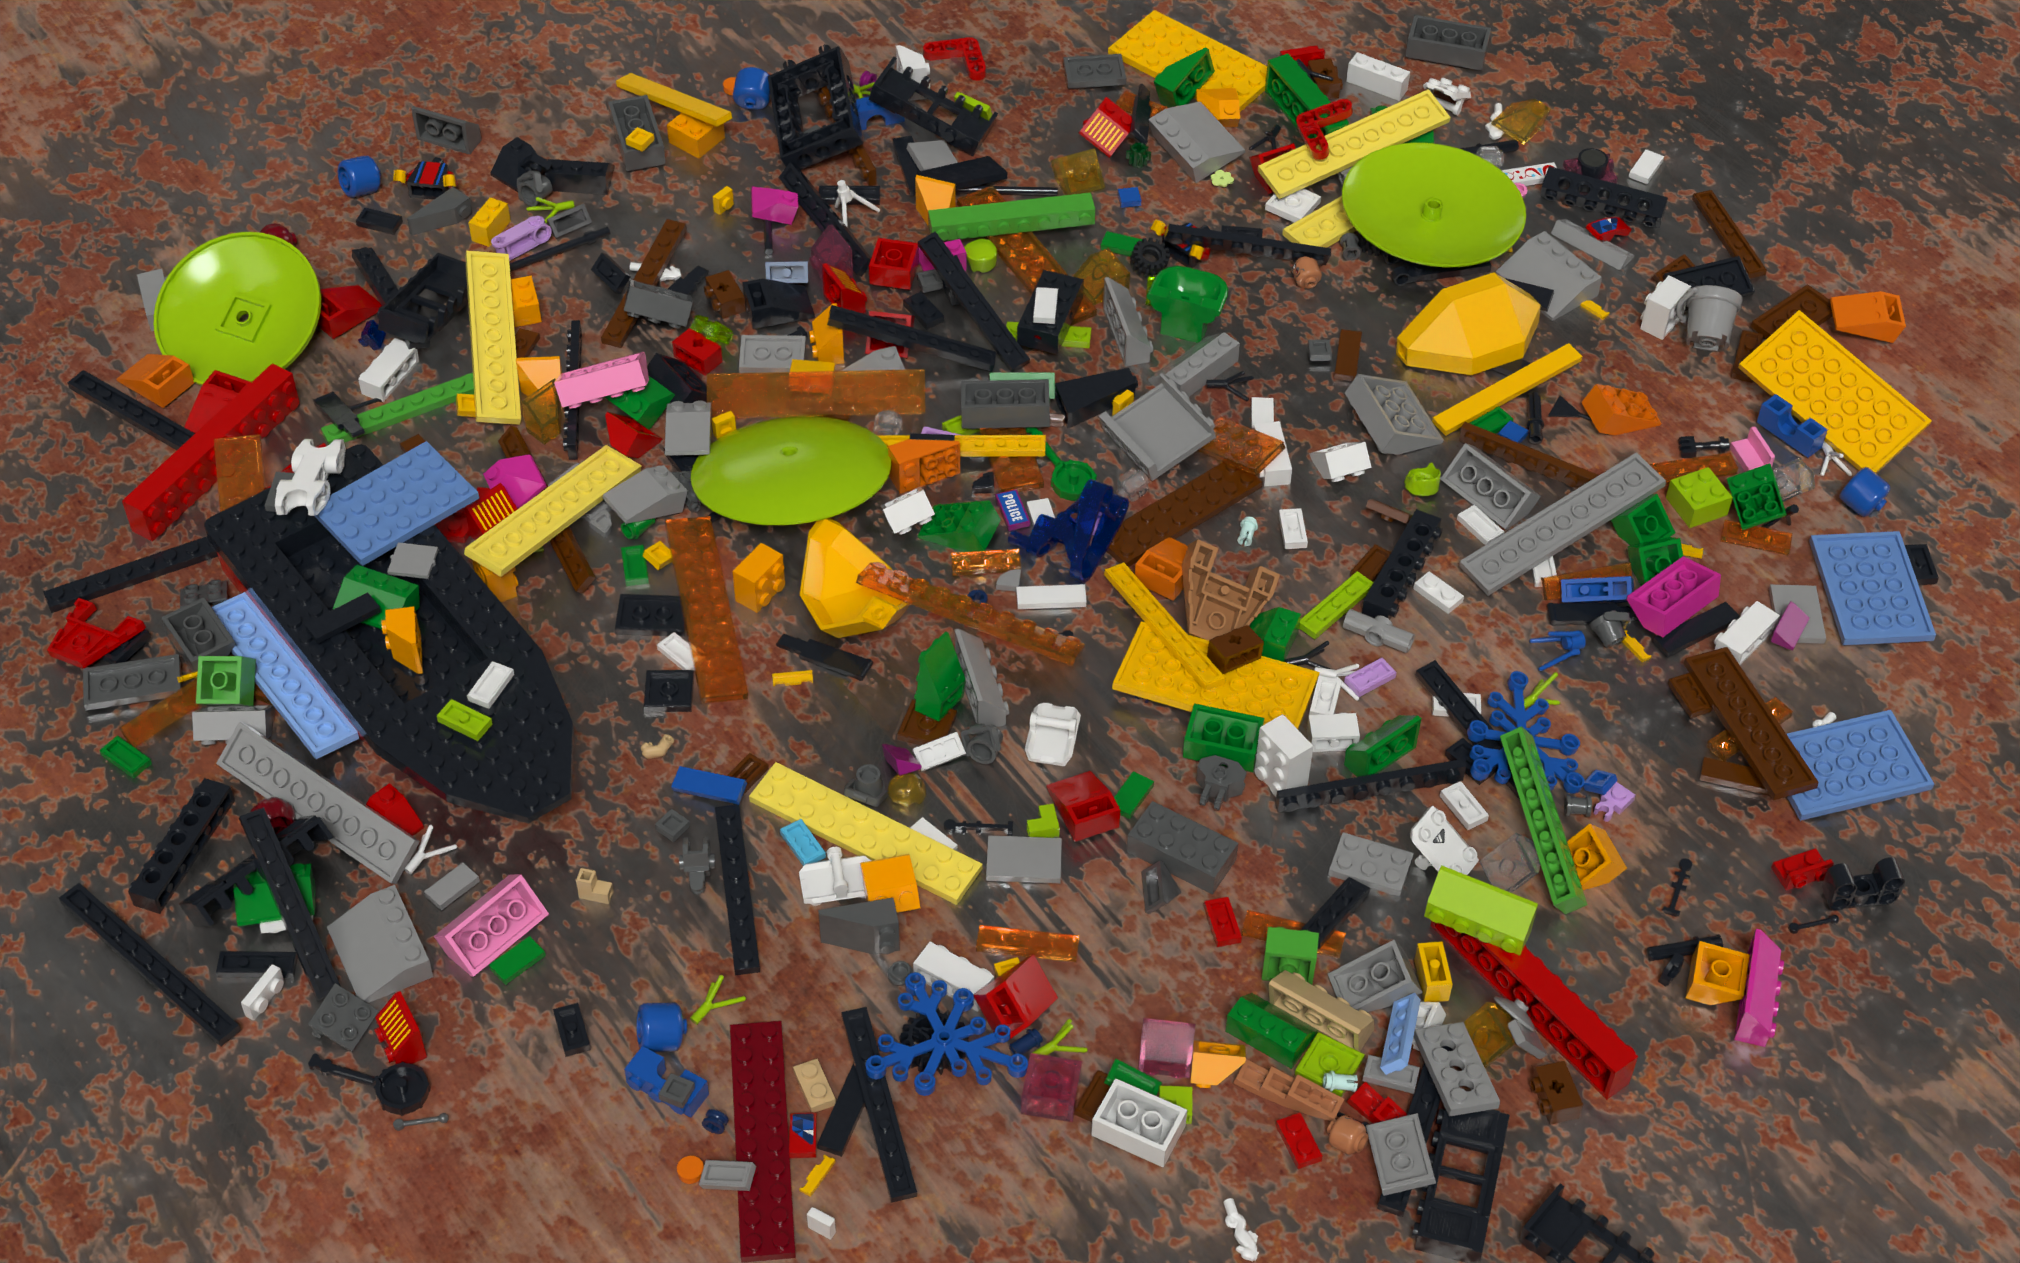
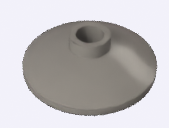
(1517, 1010)

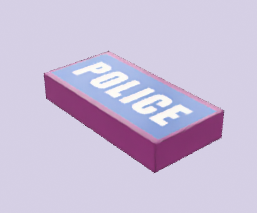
(1012, 510)

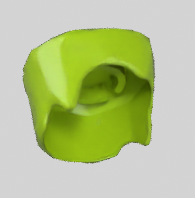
(981, 255)
(1423, 480)

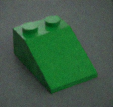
(1179, 81)

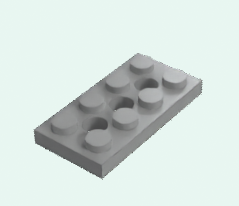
(1447, 1079)

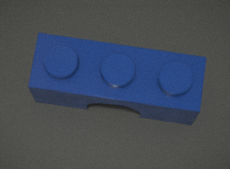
(867, 109)
(1777, 418)
(645, 1074)

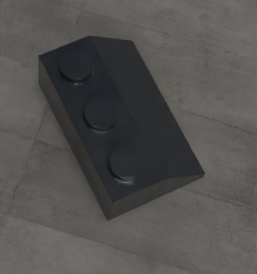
(580, 176)
(677, 378)

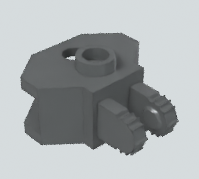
(1218, 781)
(697, 864)

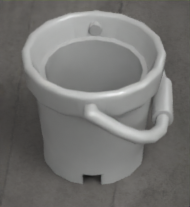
(1709, 316)

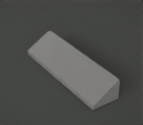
(1585, 241)

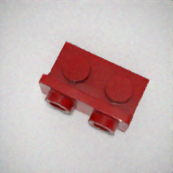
(1305, 54)
(1801, 869)

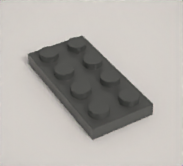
(131, 682)

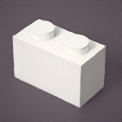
(1332, 731)

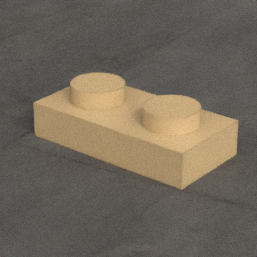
(814, 1086)

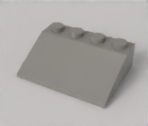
(1195, 139)
(1552, 266)
(1392, 414)
(380, 946)

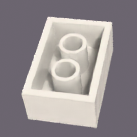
(1282, 755)
(1139, 1122)

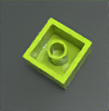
(1699, 497)

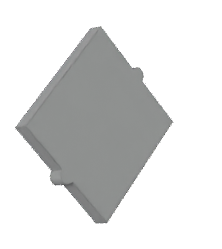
(412, 560)

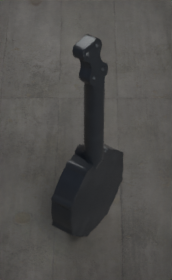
(398, 1088)

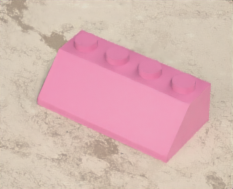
(602, 380)
(491, 924)

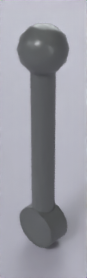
(399, 1124)

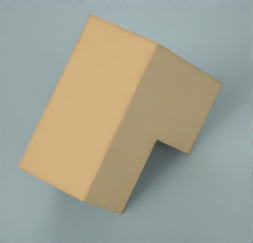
(593, 889)

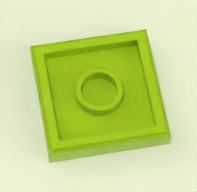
(1326, 1056)

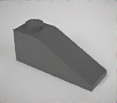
(441, 212)

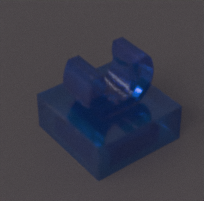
(372, 336)

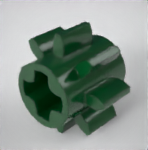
(1138, 155)

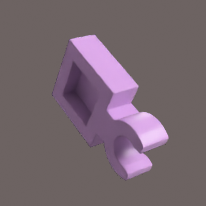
(1616, 800)

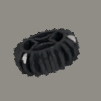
(920, 1030)

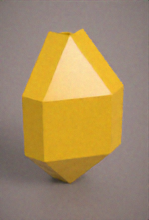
(1471, 327)
(830, 585)

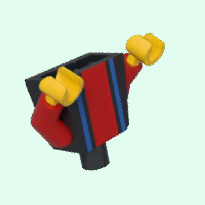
(427, 179)
(1183, 253)

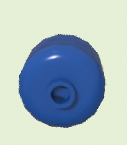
(751, 88)
(359, 176)
(1865, 492)
(660, 1026)

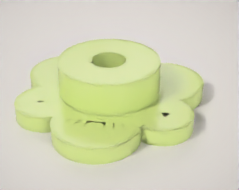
(1221, 178)

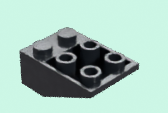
(775, 302)

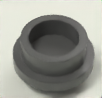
(898, 972)

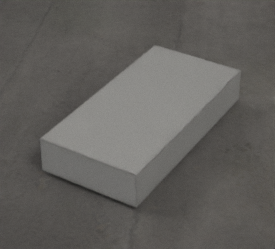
(451, 886)
(1527, 1039)
(1400, 1080)
(727, 1175)

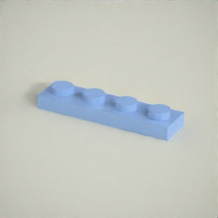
(1400, 1034)

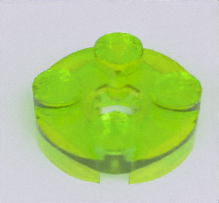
(714, 331)

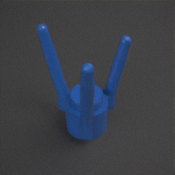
(1570, 640)

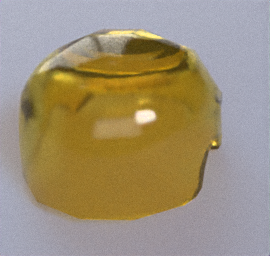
(907, 789)

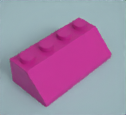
(1674, 595)
(1759, 1004)

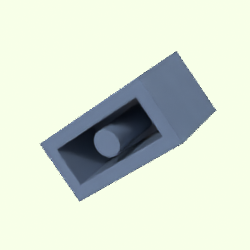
(788, 271)

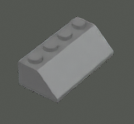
(1126, 324)
(1200, 363)
(1489, 486)
(980, 682)

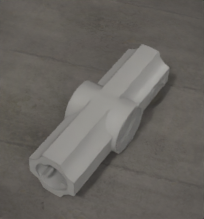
(1378, 631)

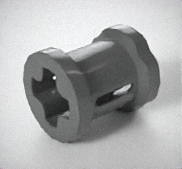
(1350, 246)
(1577, 805)

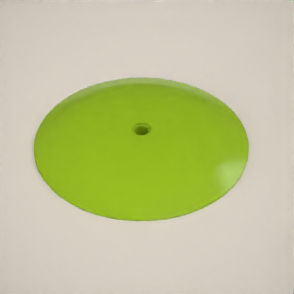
(1433, 204)
(791, 470)

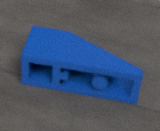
(1597, 590)

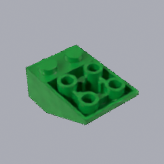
(1756, 496)
(962, 525)
(939, 679)

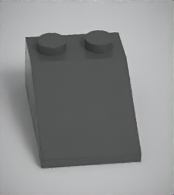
(862, 926)

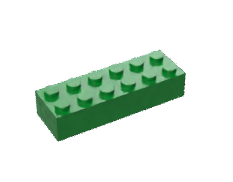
(1296, 92)

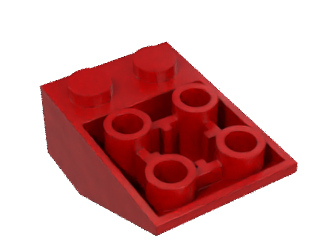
(345, 308)
(212, 397)
(1085, 805)
(1016, 997)

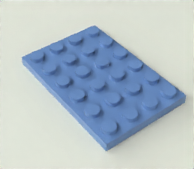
(395, 503)
(1872, 588)
(1857, 764)

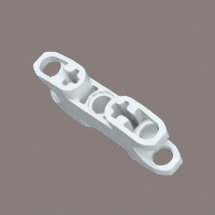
(310, 483)

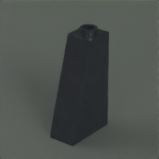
(1092, 395)

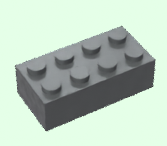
(1448, 42)
(625, 118)
(1005, 404)
(1183, 846)

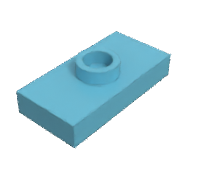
(802, 842)

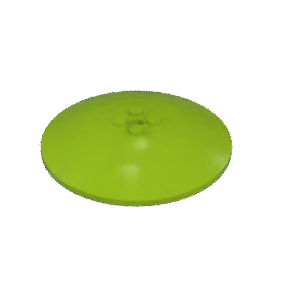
(230, 278)

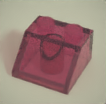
(833, 250)
(1166, 1048)

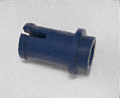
(1026, 1042)

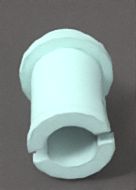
(1248, 526)
(1339, 1081)

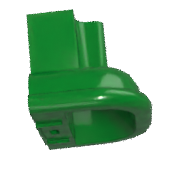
(1187, 301)

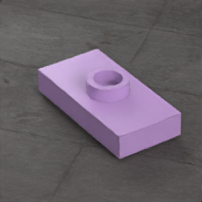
(1370, 677)

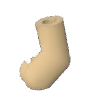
(660, 750)

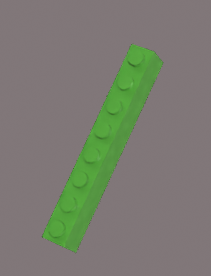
(1012, 217)

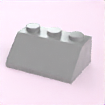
(219, 722)

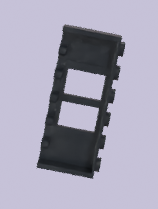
(895, 90)
(441, 275)
(220, 892)
(1561, 1226)
(1450, 1227)

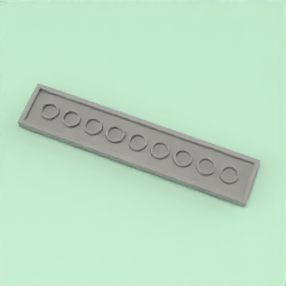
(1562, 524)
(352, 823)

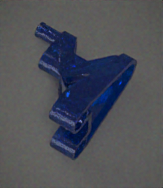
(1094, 502)

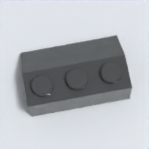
(446, 130)
(657, 304)
(197, 632)

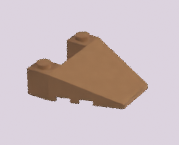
(1216, 603)

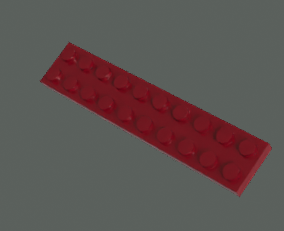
(762, 1138)

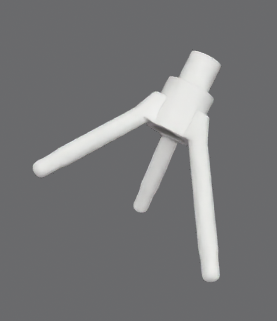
(846, 195)

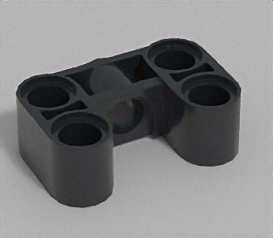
(1849, 891)

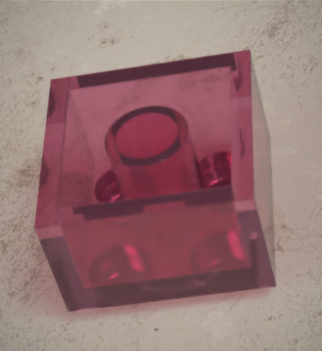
(1051, 1087)

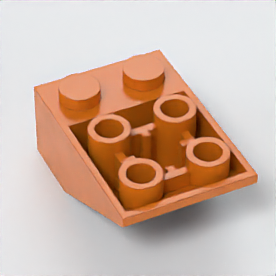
(1869, 315)
(158, 378)
(1619, 410)
(922, 462)
(1162, 568)

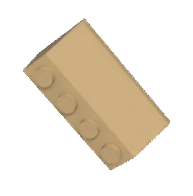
(1320, 1010)

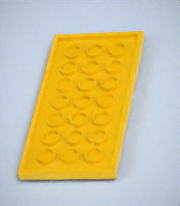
(1163, 41)
(1837, 390)
(1257, 689)

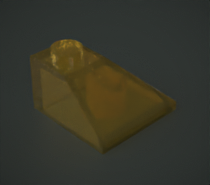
(1522, 119)
(543, 413)
(1490, 1032)

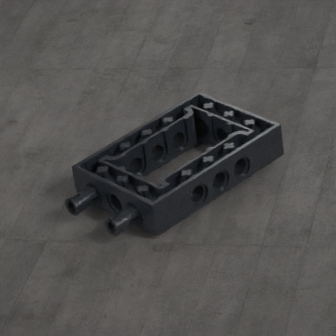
(795, 80)

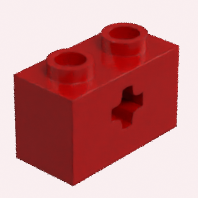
(697, 351)

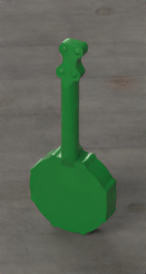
(1068, 476)

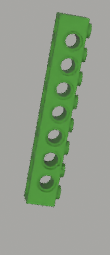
(1543, 821)

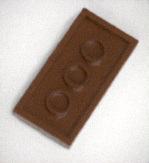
(1806, 299)

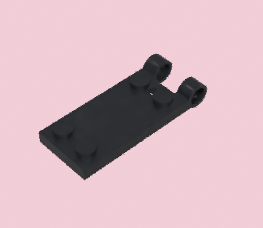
(1416, 272)

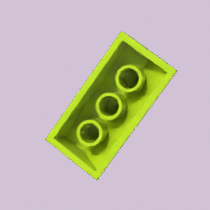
(1481, 910)

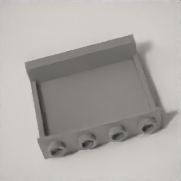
(1159, 428)

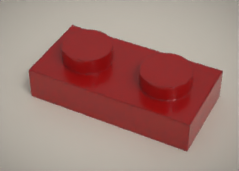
(1222, 921)
(1298, 1140)

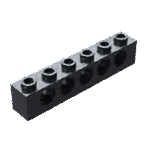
(1599, 188)
(1402, 565)
(181, 846)

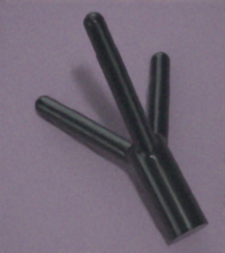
(1304, 68)
(1270, 136)
(1224, 383)
(1789, 511)
(1304, 659)

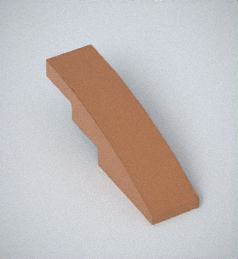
(1289, 1092)

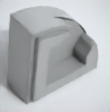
(602, 523)
(1009, 580)

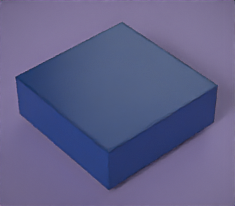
(1129, 197)
(1514, 432)
(1600, 782)

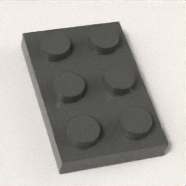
(1094, 71)

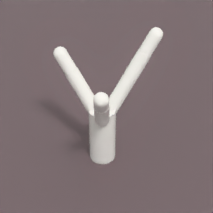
(1831, 455)
(1339, 672)
(420, 855)

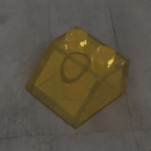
(1078, 172)
(1098, 267)

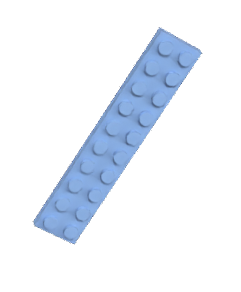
(285, 678)

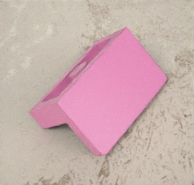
(1752, 451)

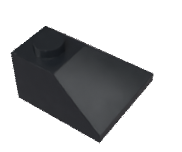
(508, 163)

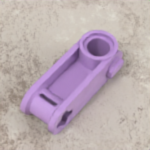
(522, 237)

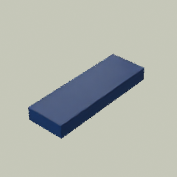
(709, 785)

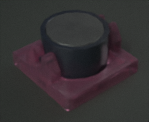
(1594, 164)

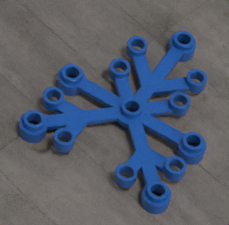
(1479, 731)
(974, 1049)

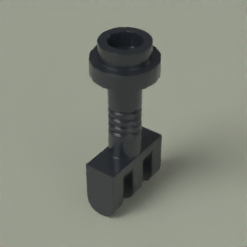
(1689, 447)

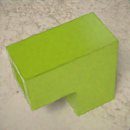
(1046, 825)
(1179, 1096)

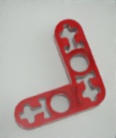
(938, 50)
(1313, 126)

